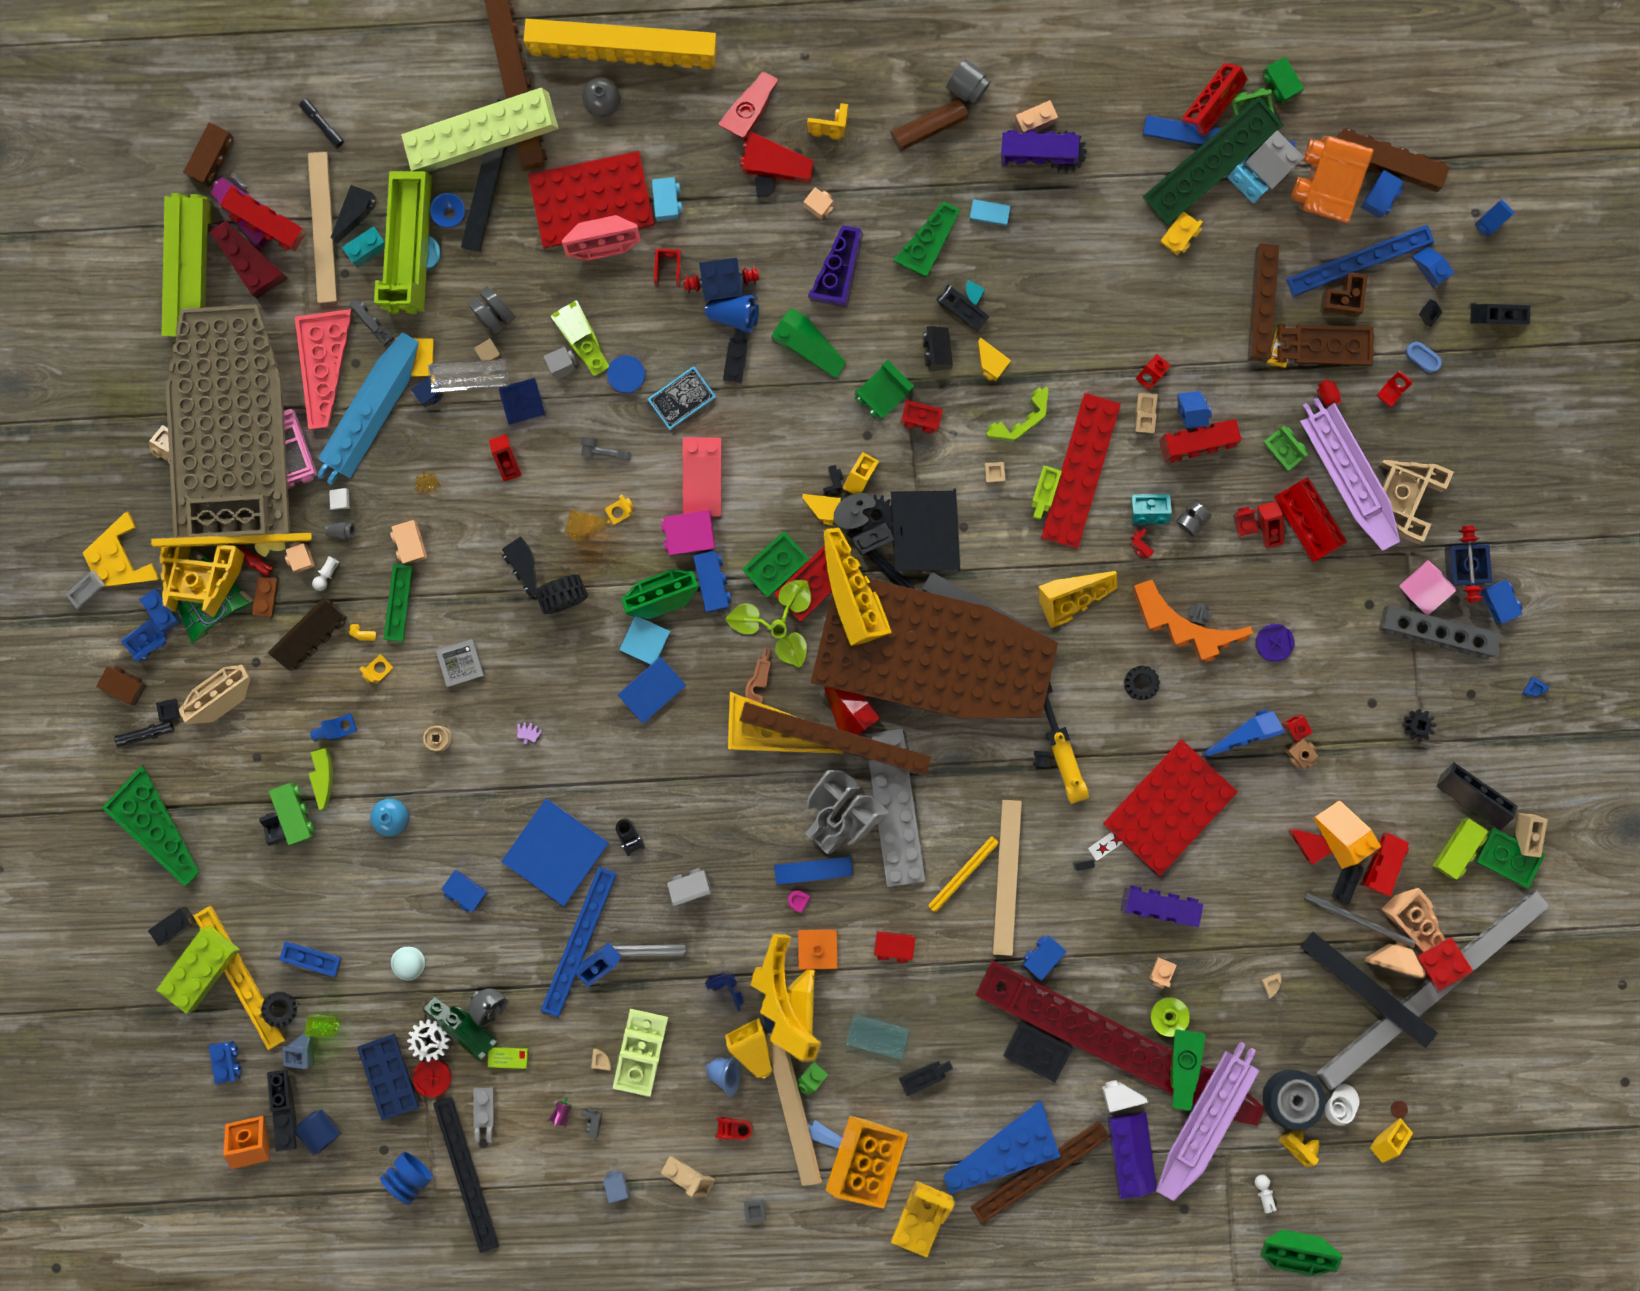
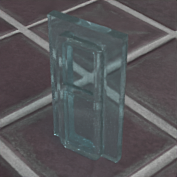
(877, 1036)

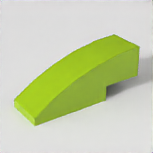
(323, 777)

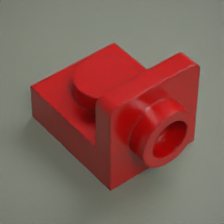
(1245, 521)
(1298, 727)

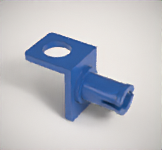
(333, 729)

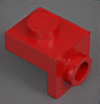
(1140, 547)

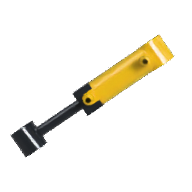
(1063, 753)

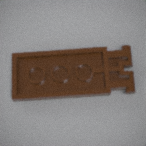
(1326, 344)

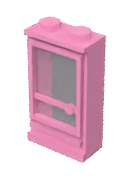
(298, 458)

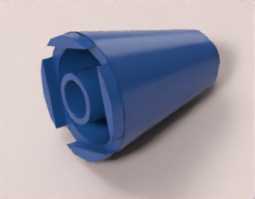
(734, 312)

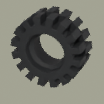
(1153, 682)
(282, 1021)

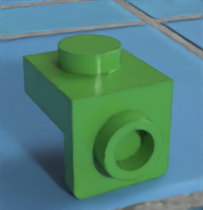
(811, 1079)

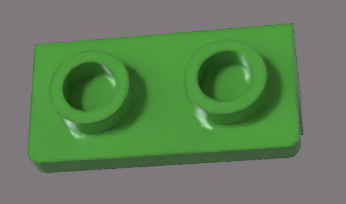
(1243, 100)
(1285, 448)

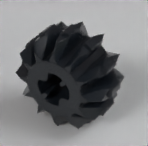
(1425, 728)

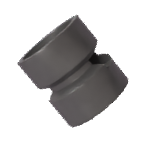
(1192, 520)

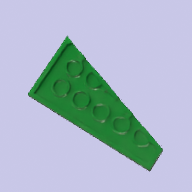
(144, 817)

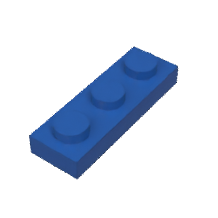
(310, 958)

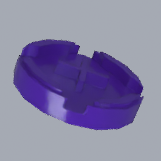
(1274, 642)

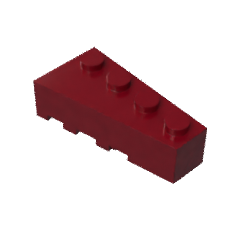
(251, 265)

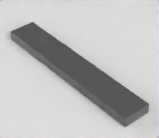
(940, 586)

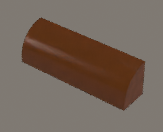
(929, 125)

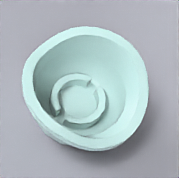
(408, 963)

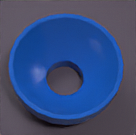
(443, 203)

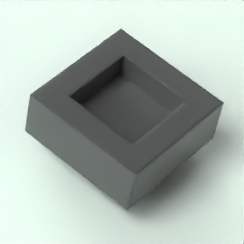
(754, 1210)

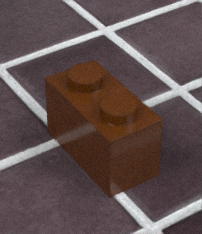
(121, 685)

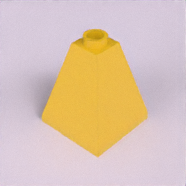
(750, 1048)

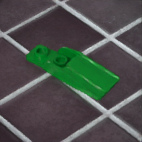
(1185, 1066)

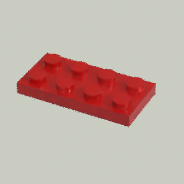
(817, 576)

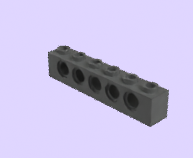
(1488, 640)

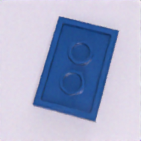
(651, 689)

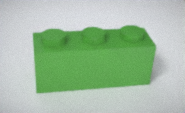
(292, 813)

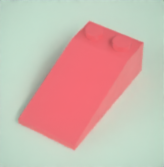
(702, 475)

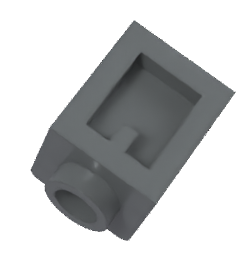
(593, 1125)

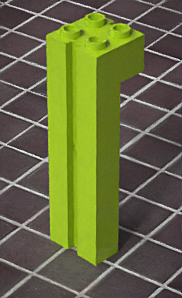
(405, 243)
(184, 256)

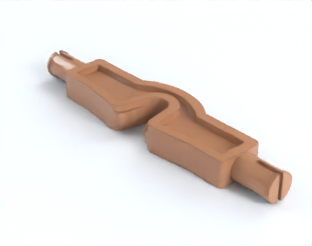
(760, 677)

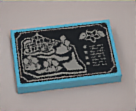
(681, 398)

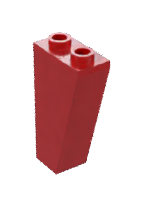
(774, 161)

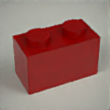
(894, 946)

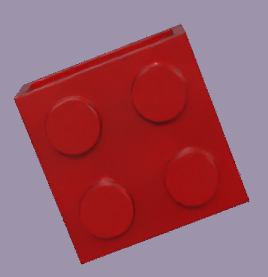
(1444, 965)

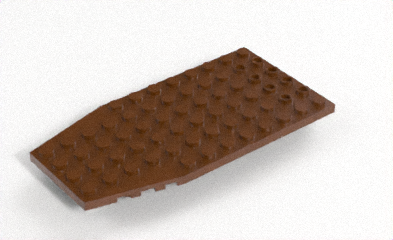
(940, 657)

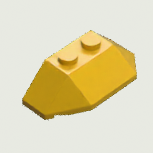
(802, 997)

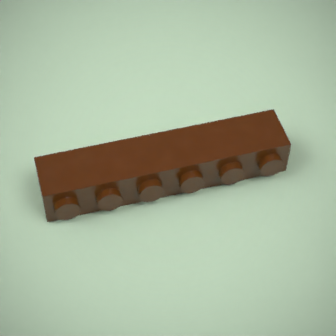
(1400, 162)
(1263, 302)

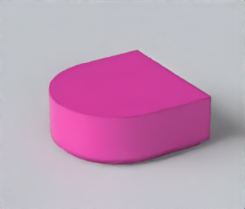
(797, 900)

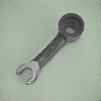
(589, 448)

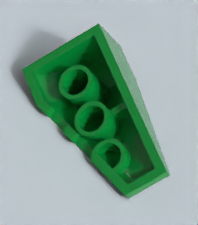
(802, 338)

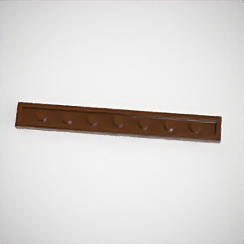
(1038, 1174)

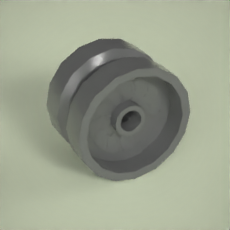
(491, 310)

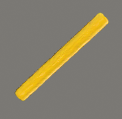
(963, 874)

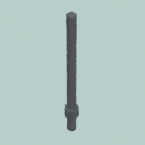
(1324, 904)

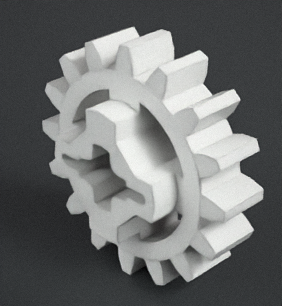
(423, 1052)

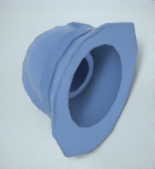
(725, 1074)

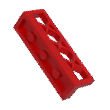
(1219, 98)

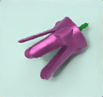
(560, 1113)

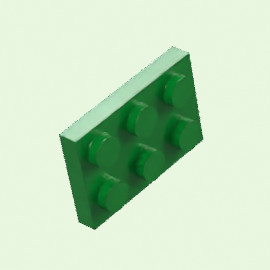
(775, 564)
(1504, 857)

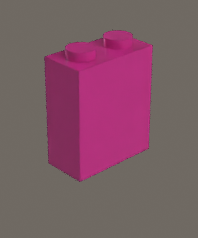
(688, 532)

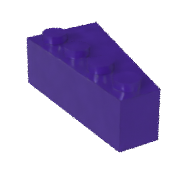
(1039, 147)

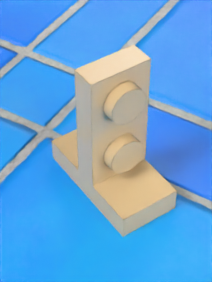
(688, 1178)

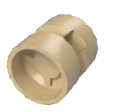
(437, 738)

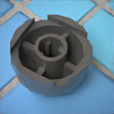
(601, 97)
(486, 1005)

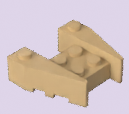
(1405, 488)

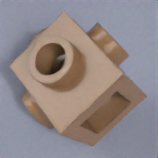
(1295, 753)

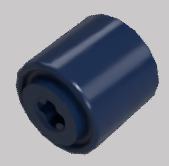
(317, 1131)

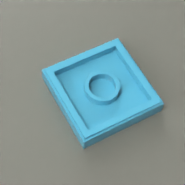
(644, 640)

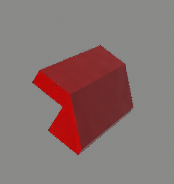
(1310, 519)

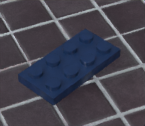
(388, 1077)

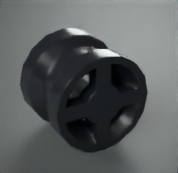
(1042, 758)

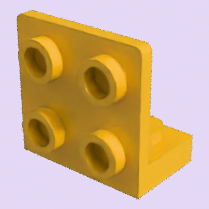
(835, 129)

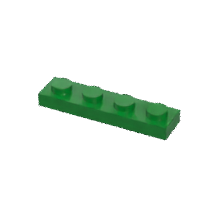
(398, 602)

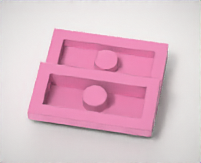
(1427, 587)

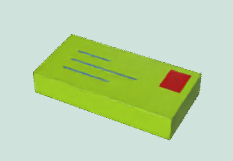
(508, 1057)

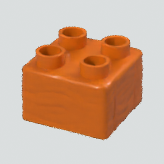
(1332, 179)

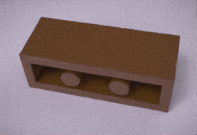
(209, 154)

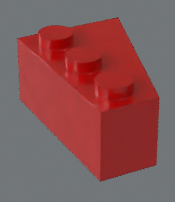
(1385, 865)

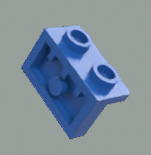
(225, 1062)

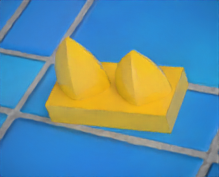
(1306, 1153)

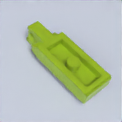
(1045, 490)

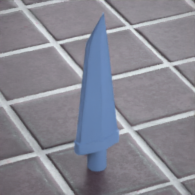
(824, 1135)

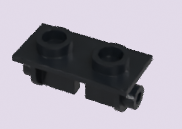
(1347, 883)

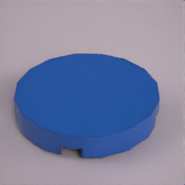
(626, 374)

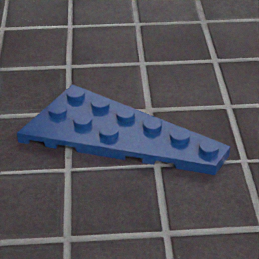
(1015, 1148)

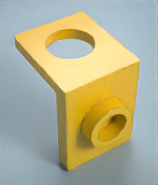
(626, 506)
(370, 673)

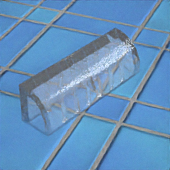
(468, 375)

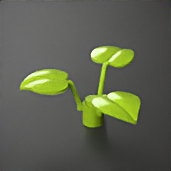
(789, 648)

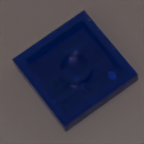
(521, 401)

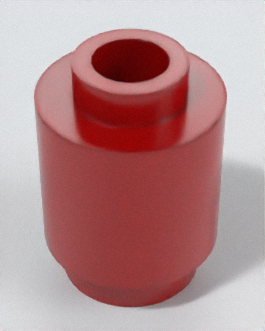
(1329, 393)

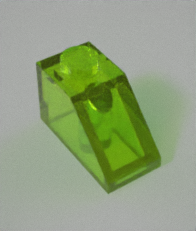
(322, 1025)

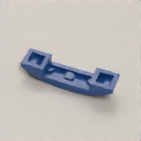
(813, 870)

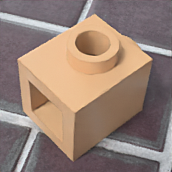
(819, 203)
(299, 557)

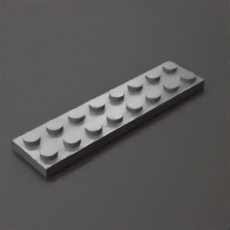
(899, 828)

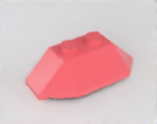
(601, 238)

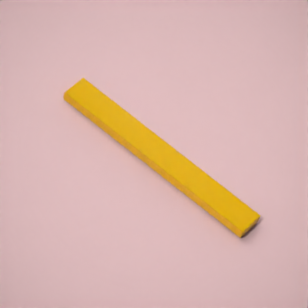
(231, 540)
(243, 984)

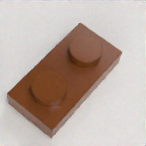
(265, 597)

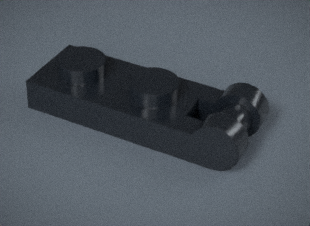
(963, 308)

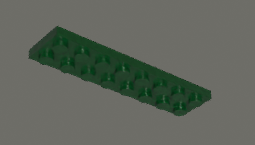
(1212, 161)

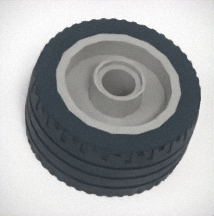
(1307, 1103)

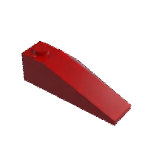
(850, 711)

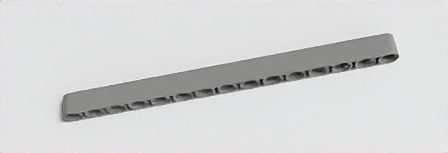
(1426, 996)

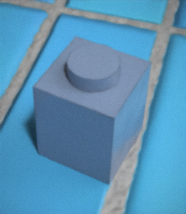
(616, 1186)

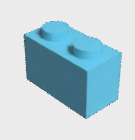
(665, 199)

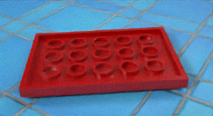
(590, 193)
(1170, 807)

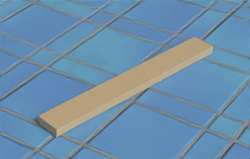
(322, 227)
(1007, 877)
(794, 1113)

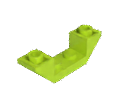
(1001, 433)

